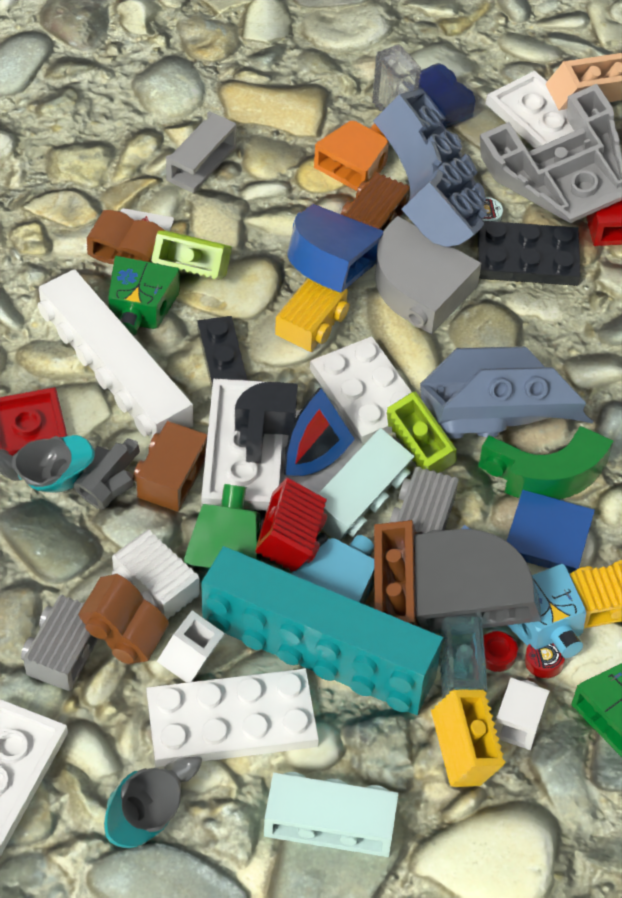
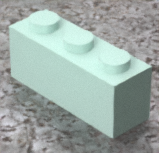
(363, 484)
(330, 814)

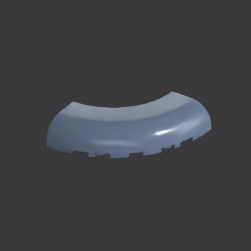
(443, 192)

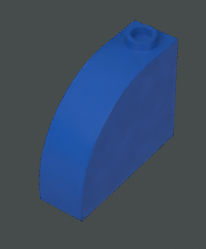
(332, 247)

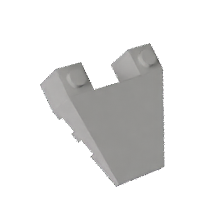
(570, 173)

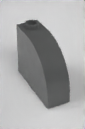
(472, 577)

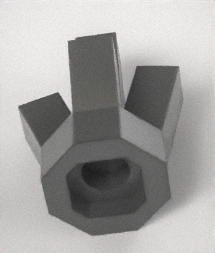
(107, 474)

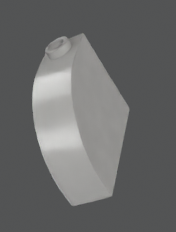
(422, 277)

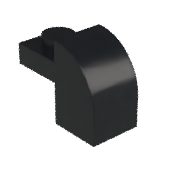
(264, 410)

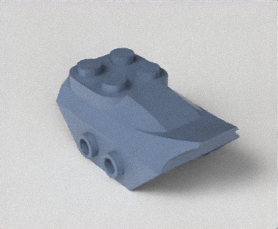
(496, 388)

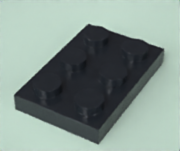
(529, 253)

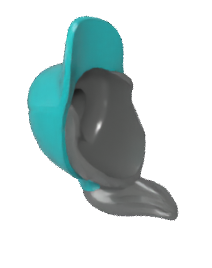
(49, 463)
(146, 802)

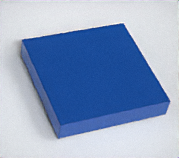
(550, 531)

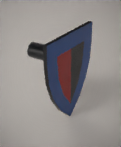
(316, 437)

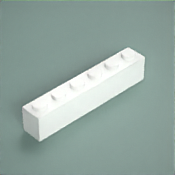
(113, 354)

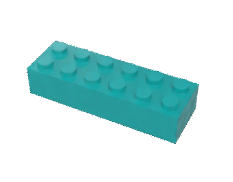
(321, 630)

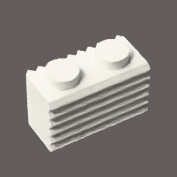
(157, 573)

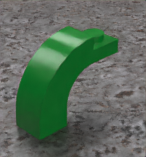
(550, 475)

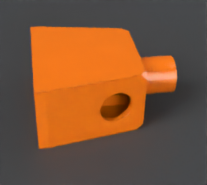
(352, 153)

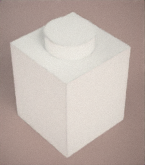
(190, 647)
(520, 713)

